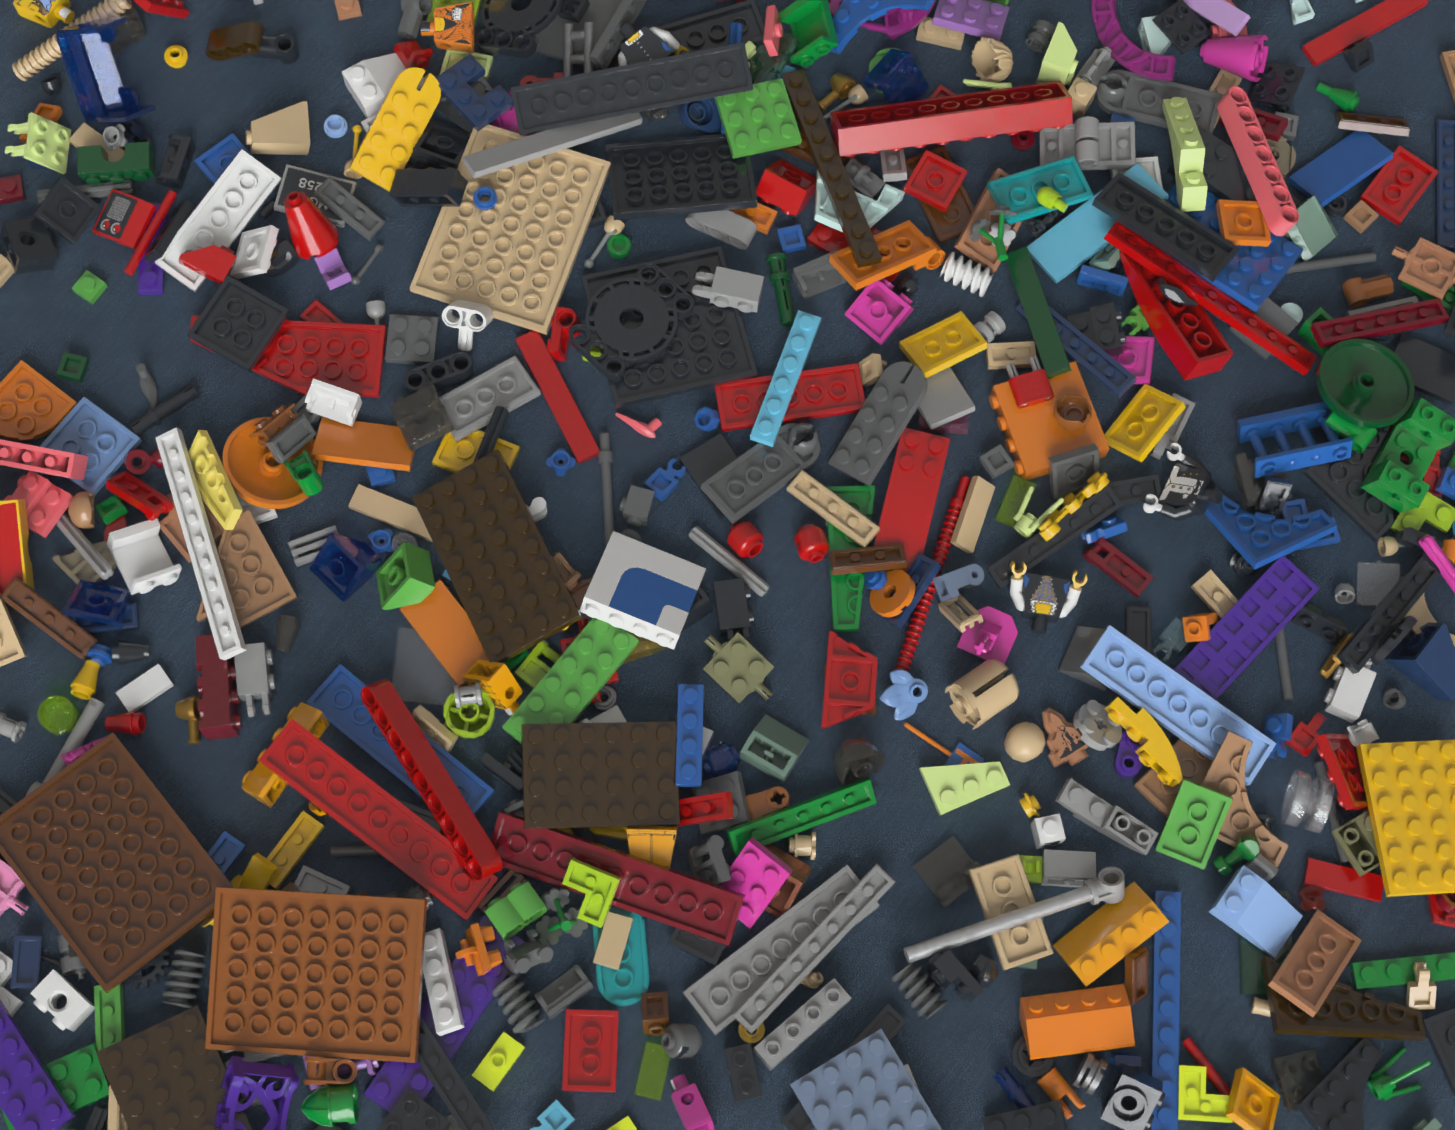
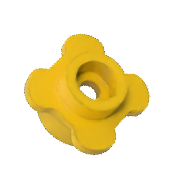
(1030, 805)

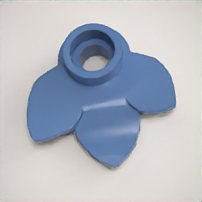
(901, 694)

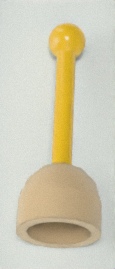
(347, 172)

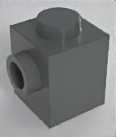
(637, 506)

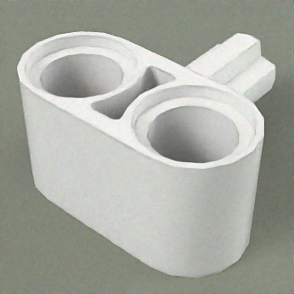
(467, 322)

